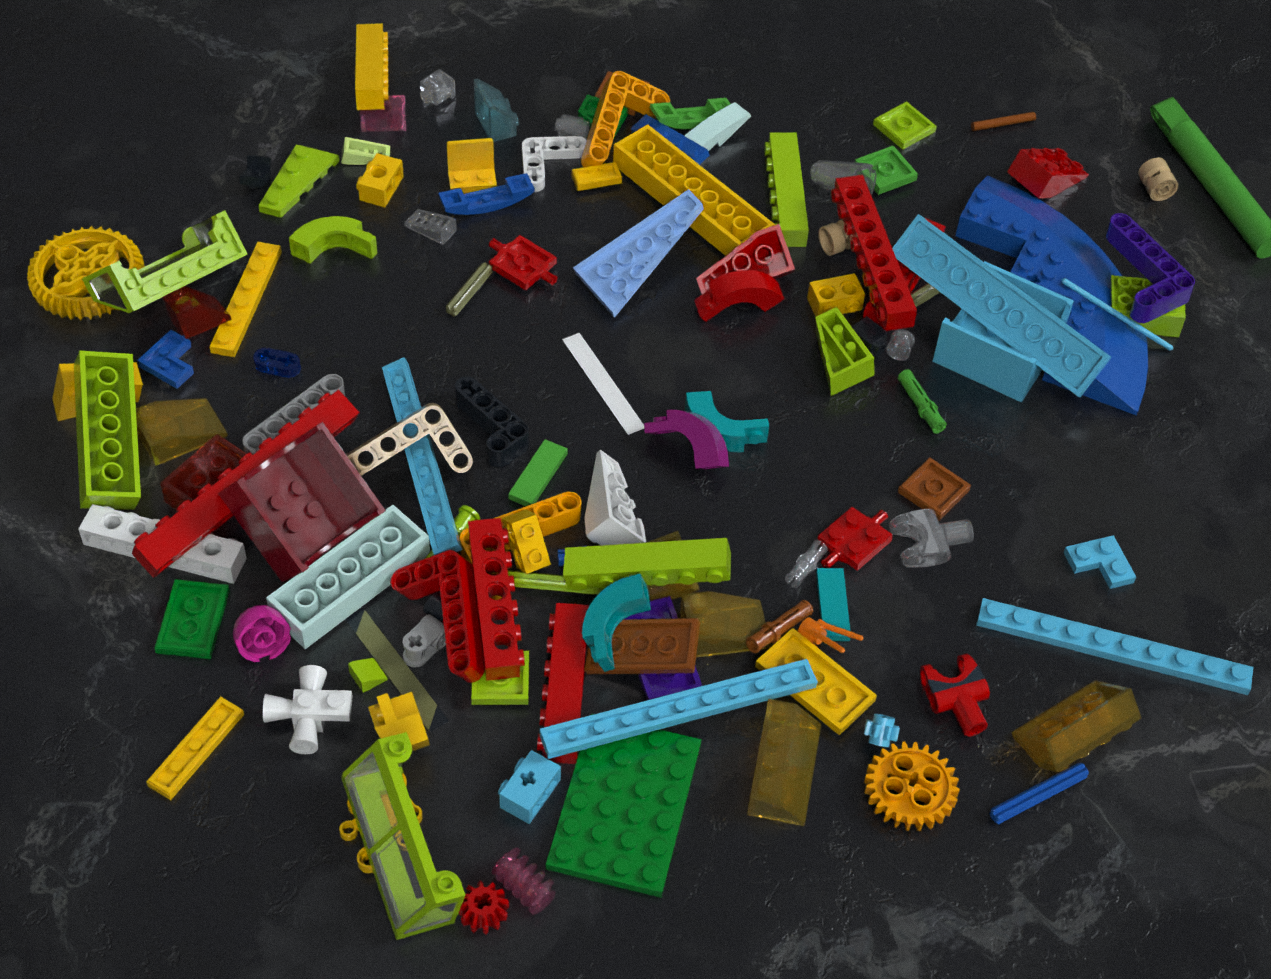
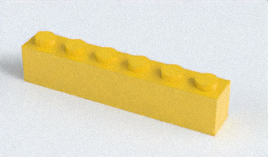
(371, 67)

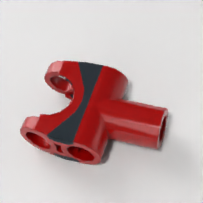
(958, 693)

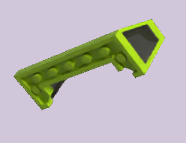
(206, 249)

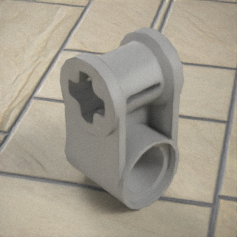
(423, 641)

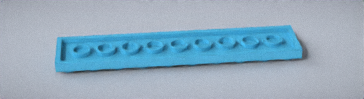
(1000, 305)

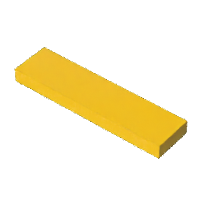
(195, 748)

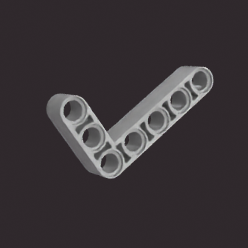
(291, 411)

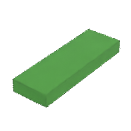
(538, 473)

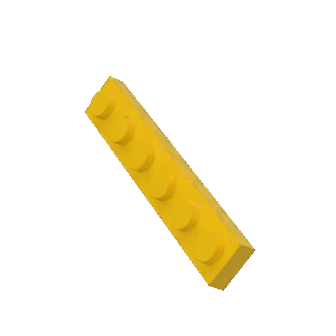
(246, 299)

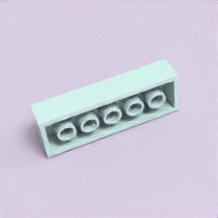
(349, 575)

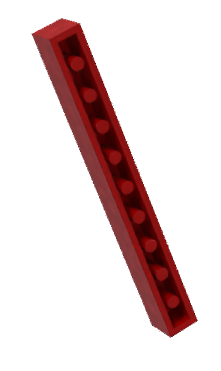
(208, 511)

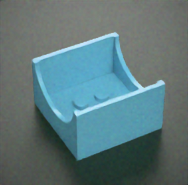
(985, 357)

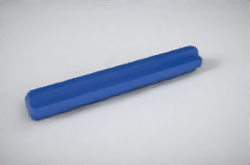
(1038, 793)

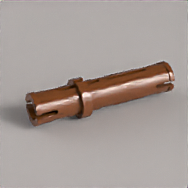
(772, 631)

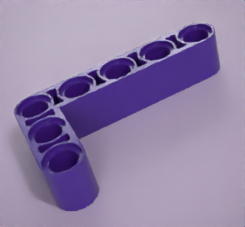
(1170, 280)

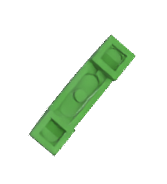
(687, 117)

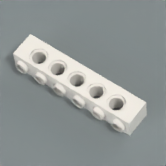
(117, 531)

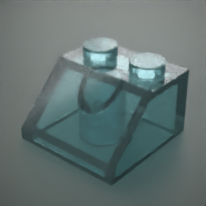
(494, 112)

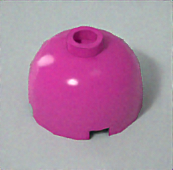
(261, 633)

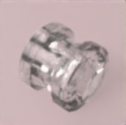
(900, 344)

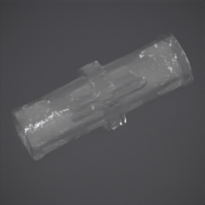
(806, 564)

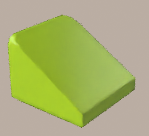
(366, 673)

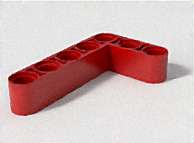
(455, 581)

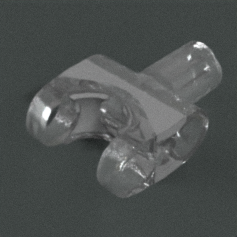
(930, 537)

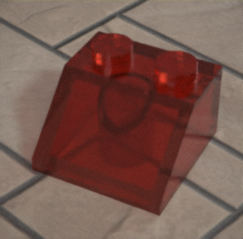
(194, 311)

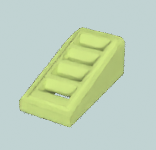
(360, 151)

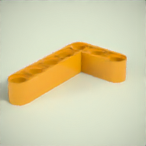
(617, 92)
(552, 514)

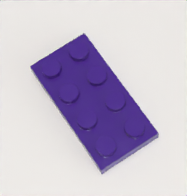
(664, 684)

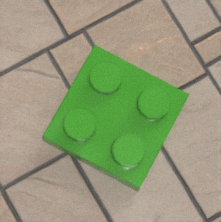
(890, 168)

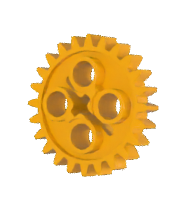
(903, 805)

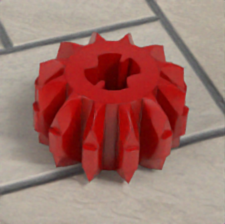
(483, 907)

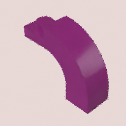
(707, 441)

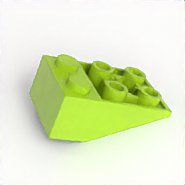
(1122, 297)

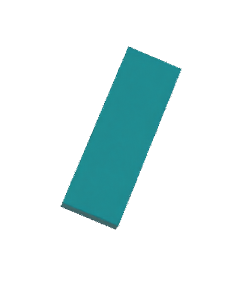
(833, 600)

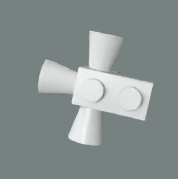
(309, 708)

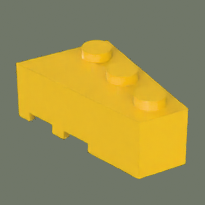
(65, 391)

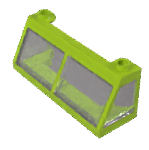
(404, 871)

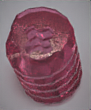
(523, 881)

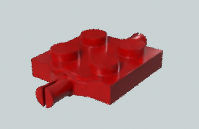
(522, 262)
(854, 538)

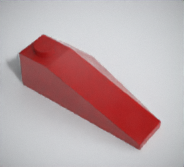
(761, 252)

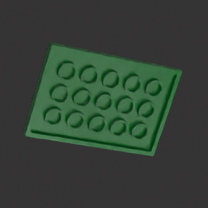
(625, 811)

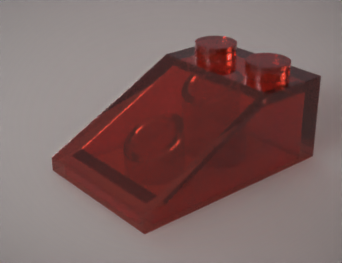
(200, 470)

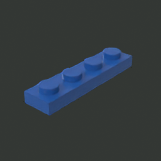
(689, 147)

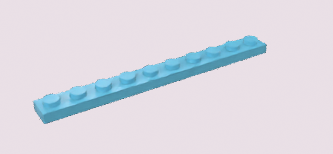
(422, 461)
(1115, 646)
(677, 708)

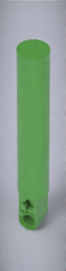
(1215, 175)

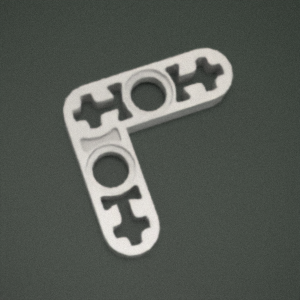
(543, 152)

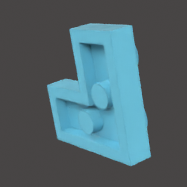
(1101, 554)

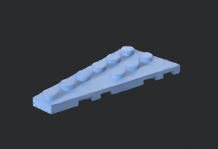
(628, 260)

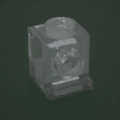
(437, 87)

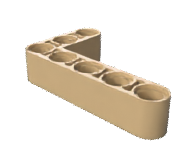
(402, 441)

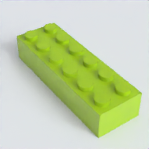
(106, 430)

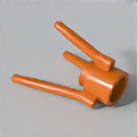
(816, 633)

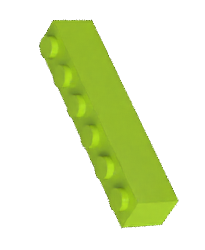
(787, 187)
(656, 562)

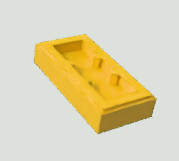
(596, 176)

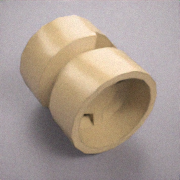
(1158, 179)
(833, 238)

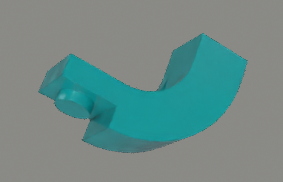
(734, 432)
(607, 610)

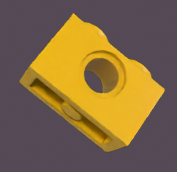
(380, 180)

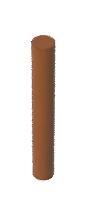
(1003, 121)

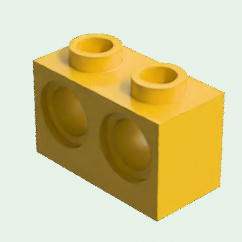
(837, 292)
(526, 541)

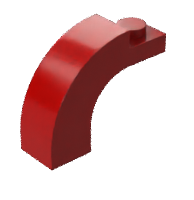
(739, 287)

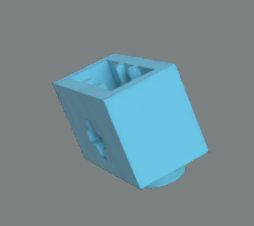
(529, 786)

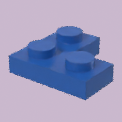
(164, 362)

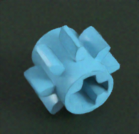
(881, 730)

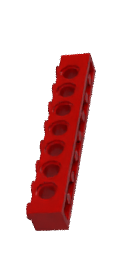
(874, 253)

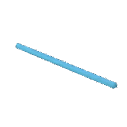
(1117, 314)

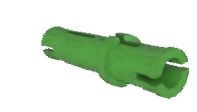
(926, 408)

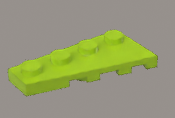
(295, 178)

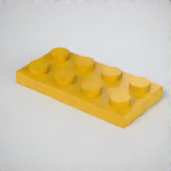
(838, 694)

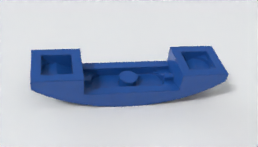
(487, 200)

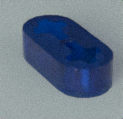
(276, 362)

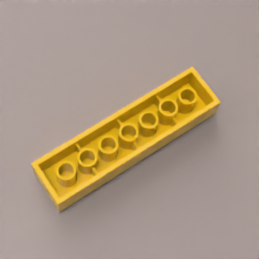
(669, 172)

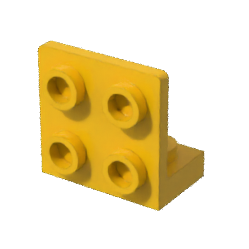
(471, 164)

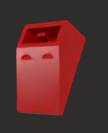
(1046, 171)

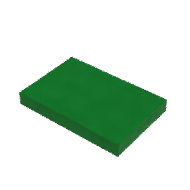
(192, 619)

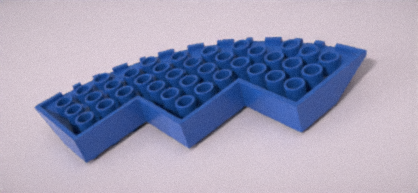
(1054, 249)

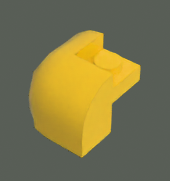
(397, 717)

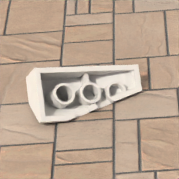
(609, 508)

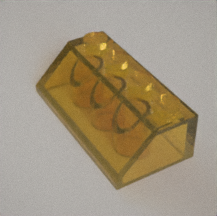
(1078, 725)
(784, 764)

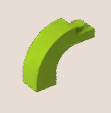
(330, 233)

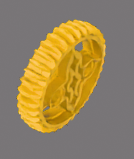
(73, 265)

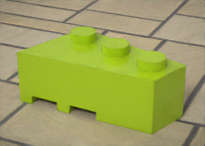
(842, 352)

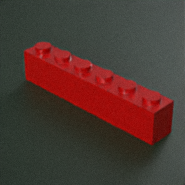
(564, 672)

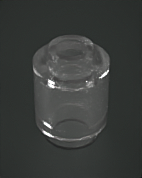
(572, 126)

